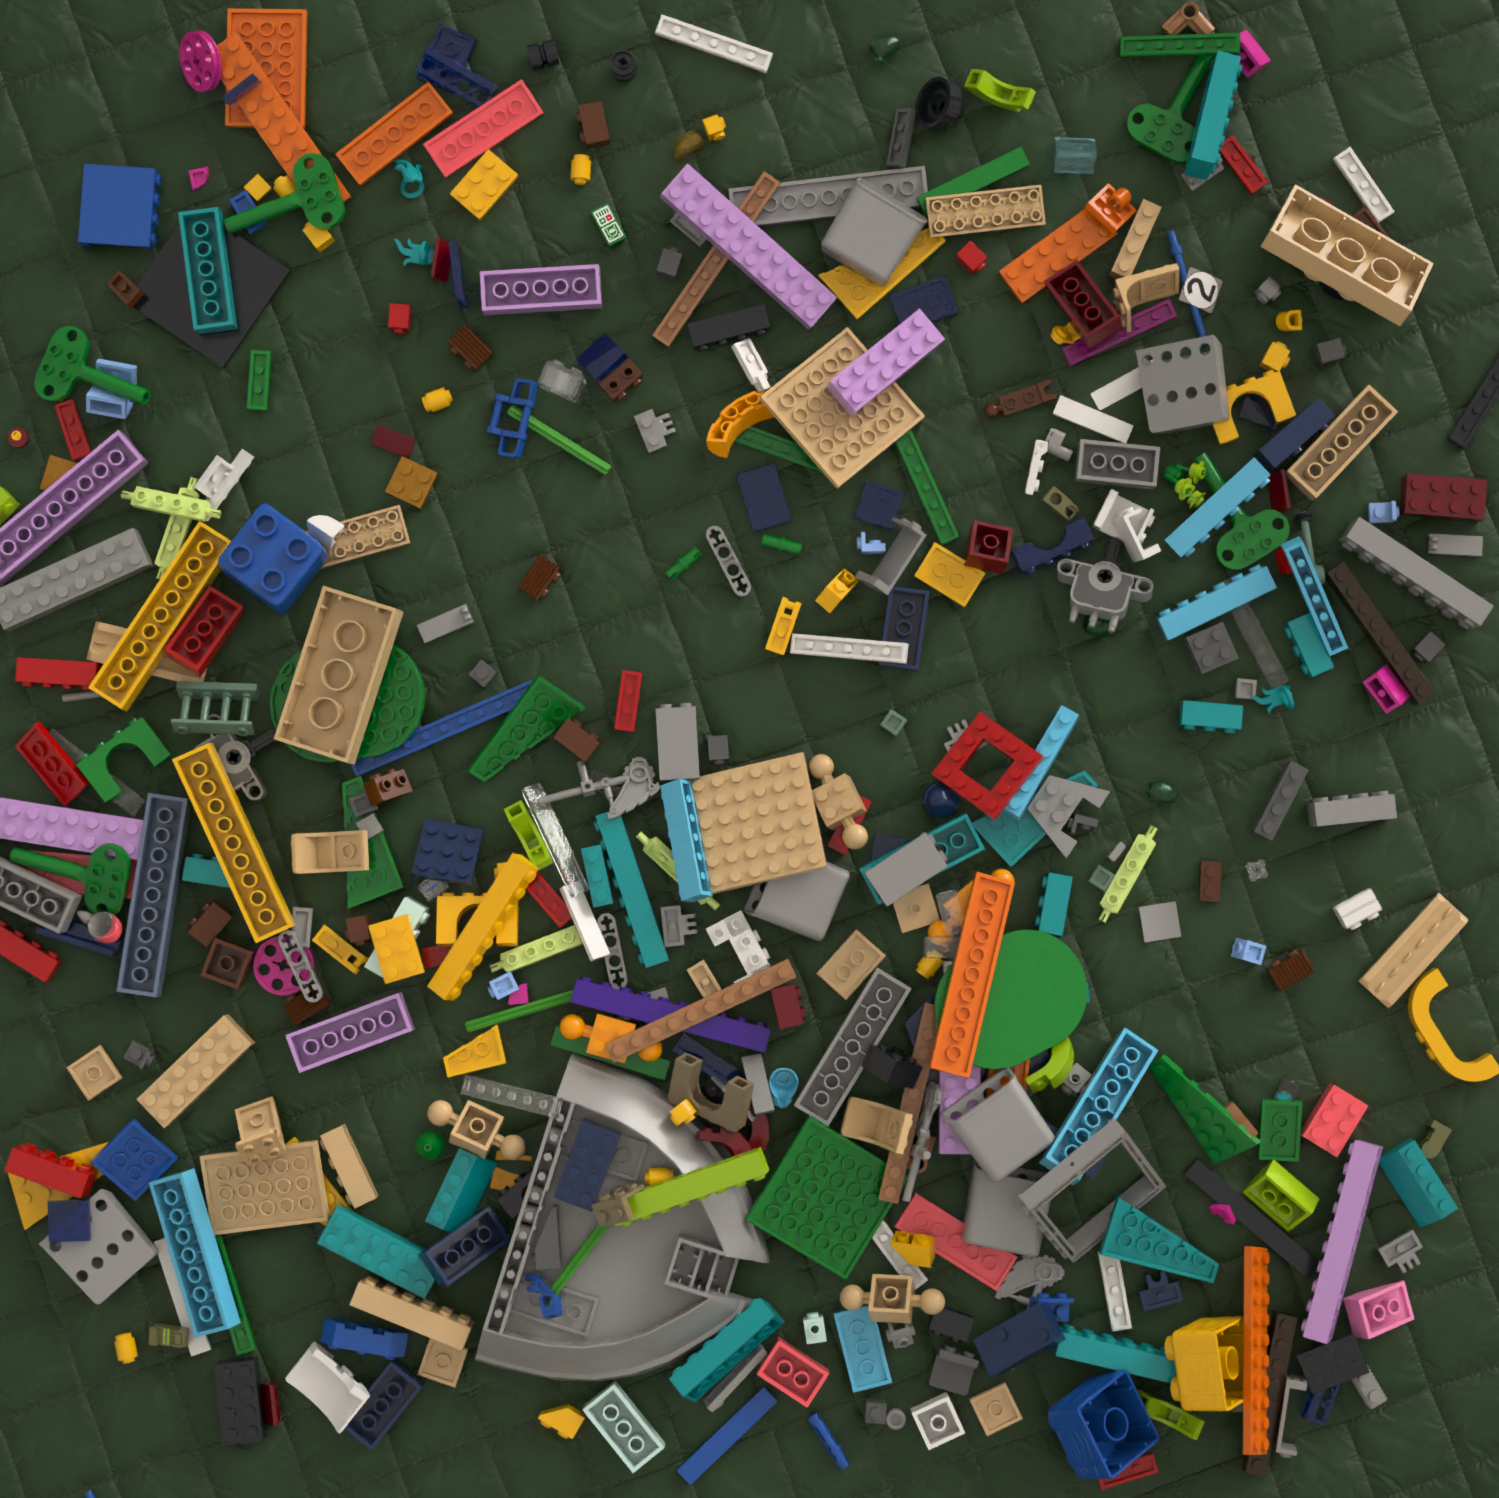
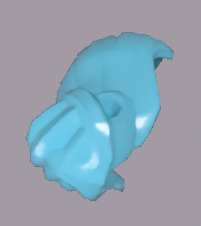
(783, 1085)

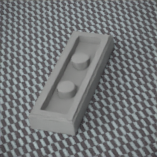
(755, 1073)

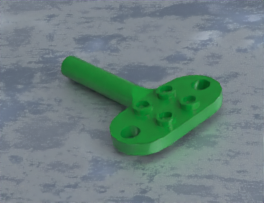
(1165, 129)
(314, 192)
(65, 365)
(1250, 535)
(103, 878)

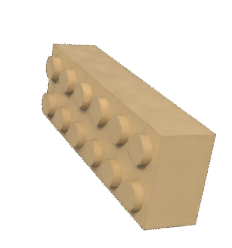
(1340, 442)
(196, 1071)
(412, 1312)

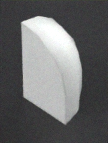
(324, 529)

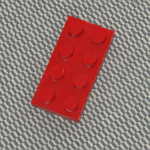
(52, 764)

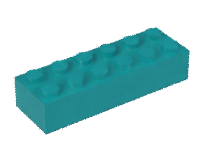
(1213, 115)
(207, 270)
(955, 838)
(376, 1250)
(726, 1349)
(1115, 1354)

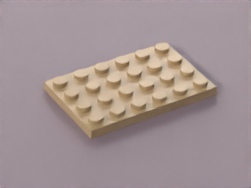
(265, 1194)

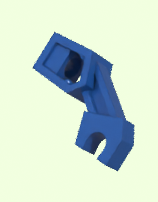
(539, 1286)

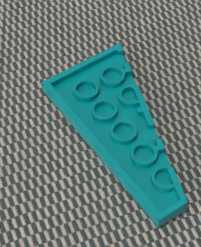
(1013, 837)
(1143, 1241)

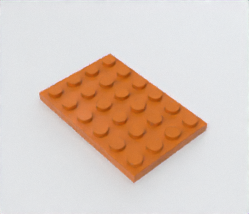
(280, 47)

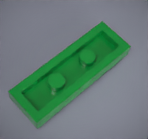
(259, 380)

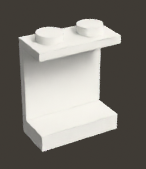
(1114, 504)
(1130, 538)

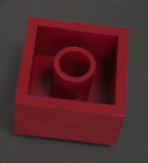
(988, 547)
(787, 1005)

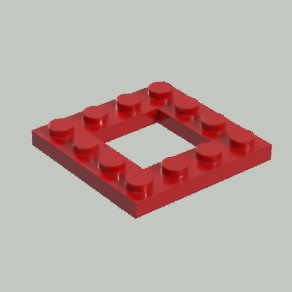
(987, 730)

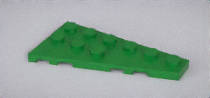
(529, 722)
(382, 873)
(1205, 1116)

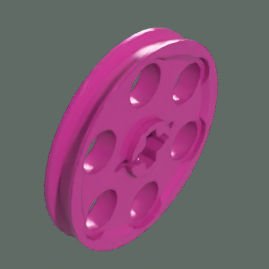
(200, 61)
(275, 970)

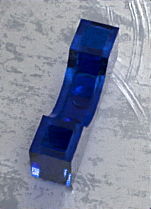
(1075, 535)

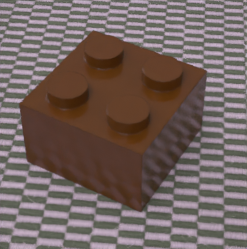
(577, 740)
(228, 963)

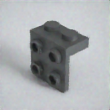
(953, 1370)

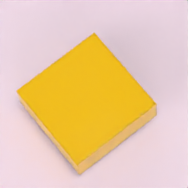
(258, 188)

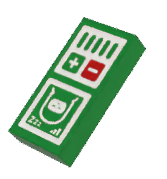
(608, 225)

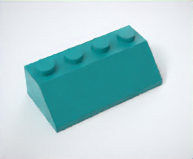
(1417, 1183)
(461, 1190)

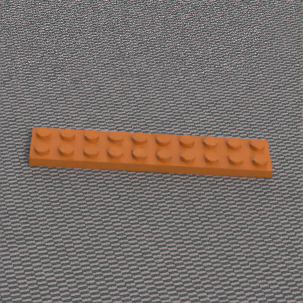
(267, 109)
(972, 975)
(1255, 1351)

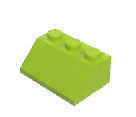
(1281, 1195)

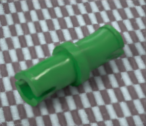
(781, 544)
(683, 563)

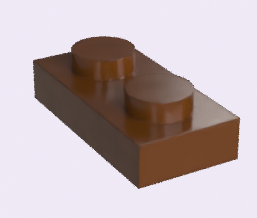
(125, 288)
(1209, 881)

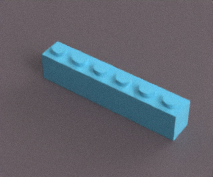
(1217, 507)
(1314, 595)
(1216, 602)
(1048, 747)
(685, 840)

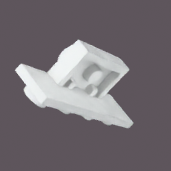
(221, 477)

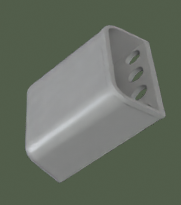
(872, 232)
(1184, 389)
(800, 901)
(1000, 1129)
(996, 1215)
(111, 1256)

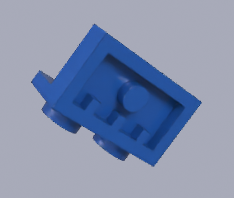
(1059, 1304)

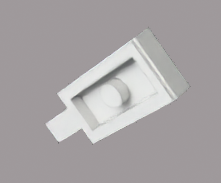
(751, 364)
(1036, 466)

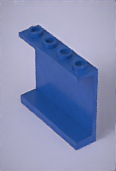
(119, 206)

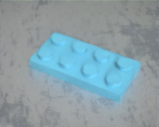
(862, 1349)

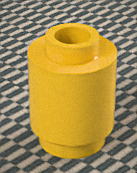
(580, 169)
(283, 186)
(437, 400)
(929, 966)
(657, 1175)
(125, 1347)

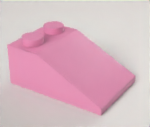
(1378, 1309)

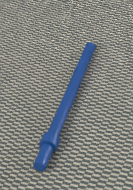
(1176, 252)

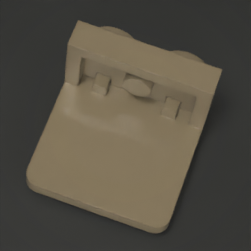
(614, 1207)

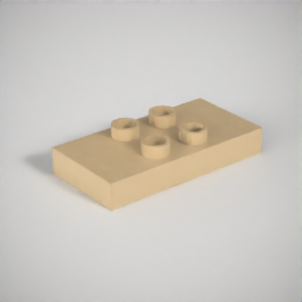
(1347, 255)
(338, 675)

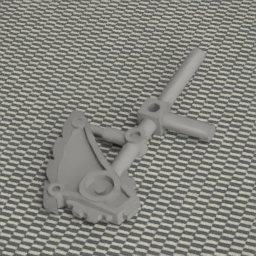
(635, 791)
(930, 1103)
(1030, 1272)

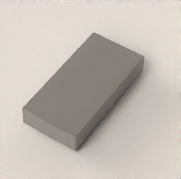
(303, 921)

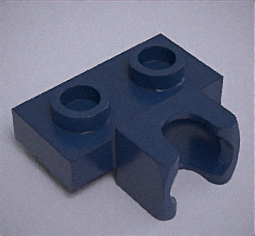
(1159, 1292)

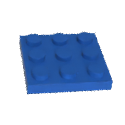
(134, 1159)

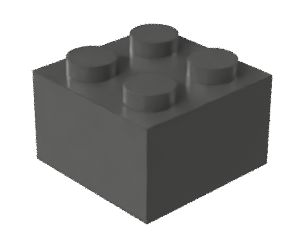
(1210, 648)

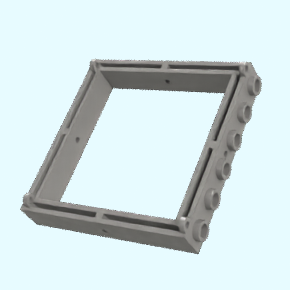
(1069, 1171)

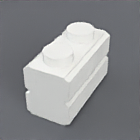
(1357, 908)

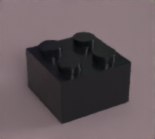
(892, 1065)

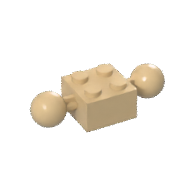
(838, 801)
(476, 1129)
(892, 1299)

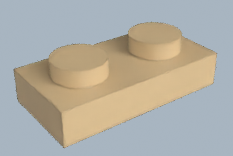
(703, 978)

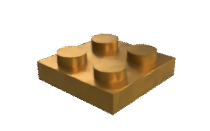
(411, 482)

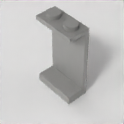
(896, 557)
(677, 742)
(906, 868)
(1294, 1382)

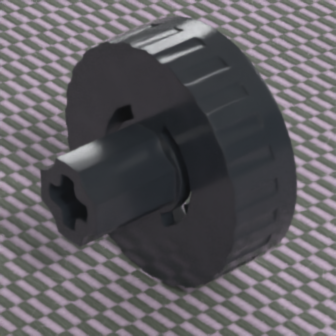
(947, 107)

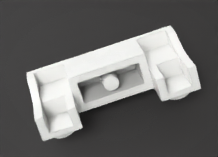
(743, 941)

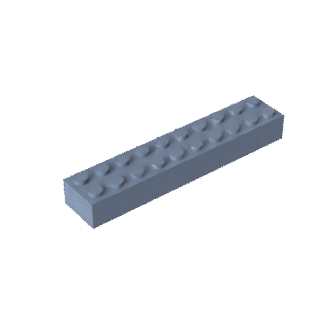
(154, 895)

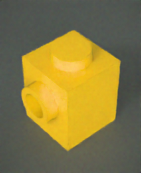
(320, 238)
(1275, 357)

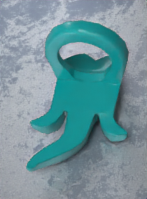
(410, 174)
(420, 254)
(1276, 697)

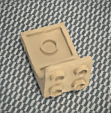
(1144, 288)
(330, 852)
(876, 1124)
(259, 1131)

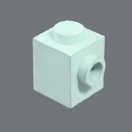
(814, 1328)

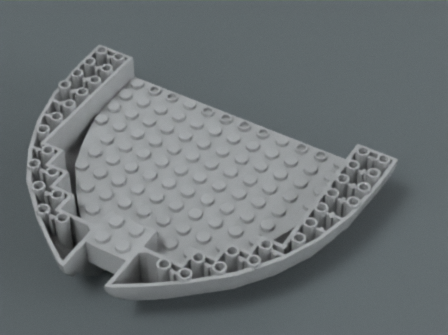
(644, 1287)

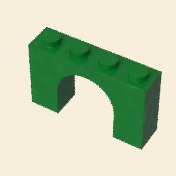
(96, 764)

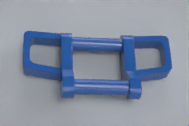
(513, 400)

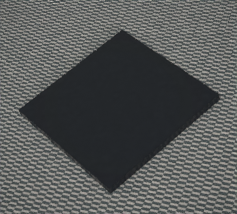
(167, 301)

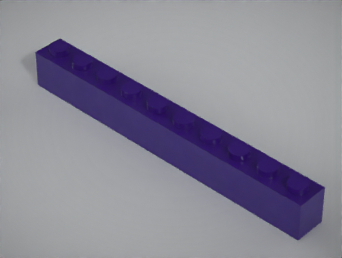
(647, 1010)

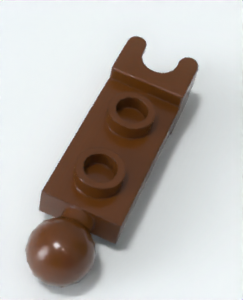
(1020, 400)

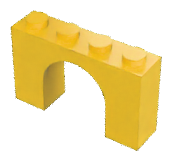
(1269, 387)
(451, 909)

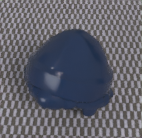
(940, 800)

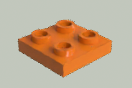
(1111, 207)

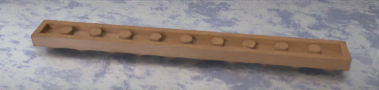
(711, 266)
(700, 1010)
(911, 1103)

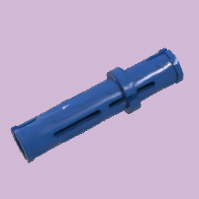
(833, 1448)

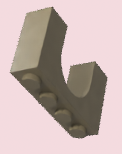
(685, 1085)

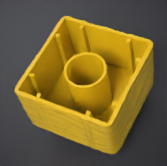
(1208, 1363)

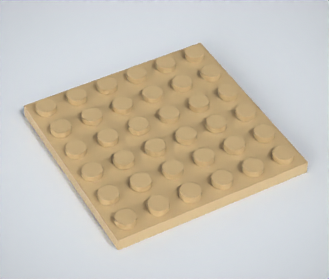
(821, 425)
(758, 823)

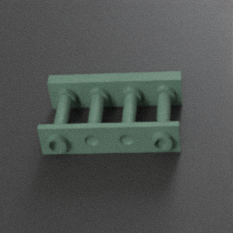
(215, 691)

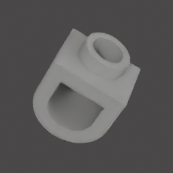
(1268, 290)

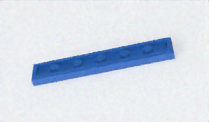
(727, 1435)

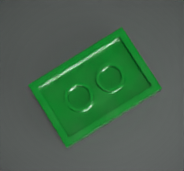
(1280, 1130)

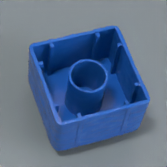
(273, 558)
(1103, 1425)

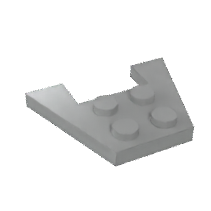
(1056, 803)

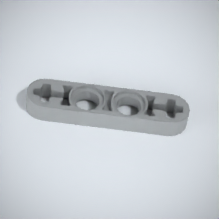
(730, 560)
(616, 950)
(298, 967)

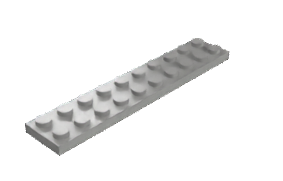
(825, 196)

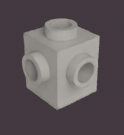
(1076, 1074)
(900, 1334)

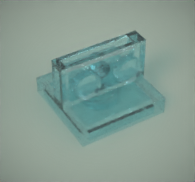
(1075, 155)

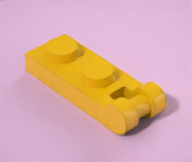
(782, 627)
(339, 948)

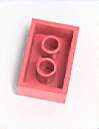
(1333, 1119)
(792, 1372)

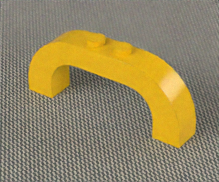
(1427, 1032)

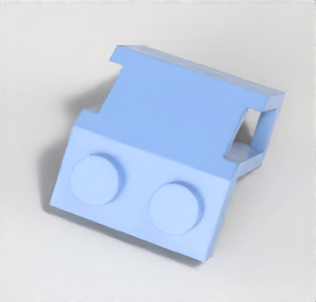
(108, 403)

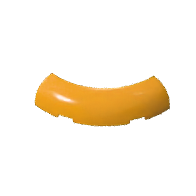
(734, 420)

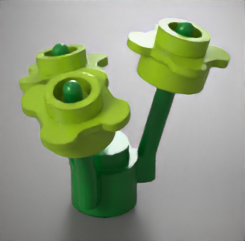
(1184, 486)

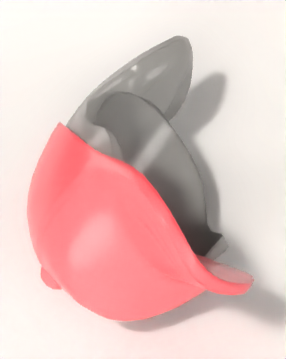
(102, 926)

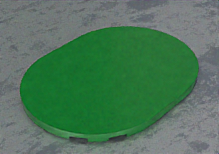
(394, 713)
(1031, 1002)

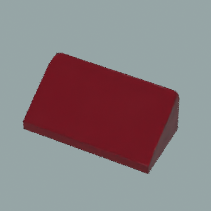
(441, 261)
(393, 441)
(1279, 491)
(271, 1403)

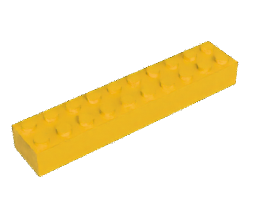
(160, 617)
(233, 842)

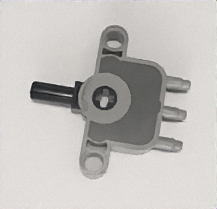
(1099, 598)
(240, 772)

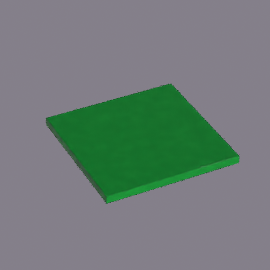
(823, 1198)

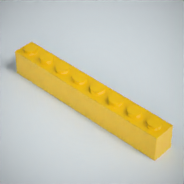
(483, 927)

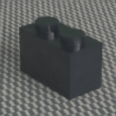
(951, 1323)

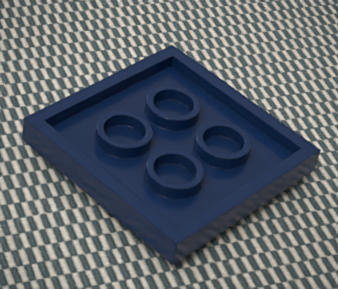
(447, 852)

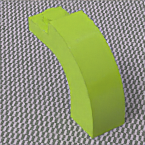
(997, 92)
(528, 834)
(1056, 1069)
(1172, 1415)

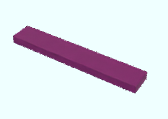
(1140, 323)

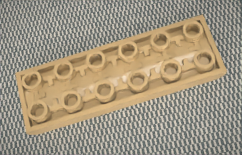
(985, 211)
(368, 536)
(107, 636)
(1413, 950)

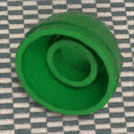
(430, 1145)

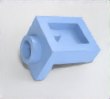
(1383, 512)
(873, 547)
(1248, 951)
(502, 986)

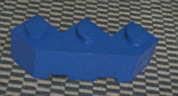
(364, 1338)

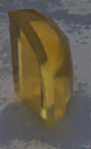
(687, 144)

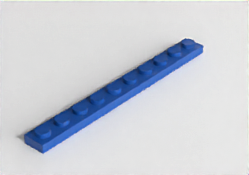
(446, 727)

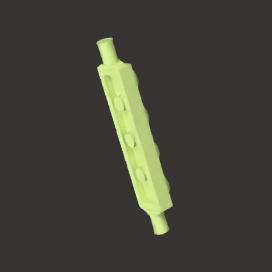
(171, 504)
(175, 533)
(663, 857)
(1128, 873)
(538, 950)

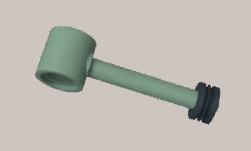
(1304, 518)

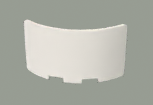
(328, 1385)

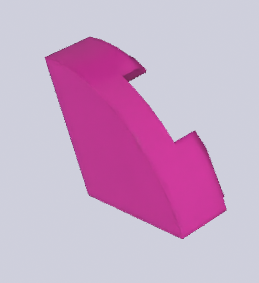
(198, 177)
(519, 996)
(1224, 1212)

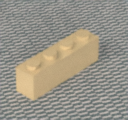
(1135, 239)
(349, 1166)

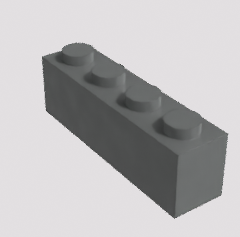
(1279, 800)

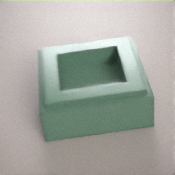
(893, 722)
(1101, 878)

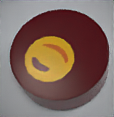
(18, 437)

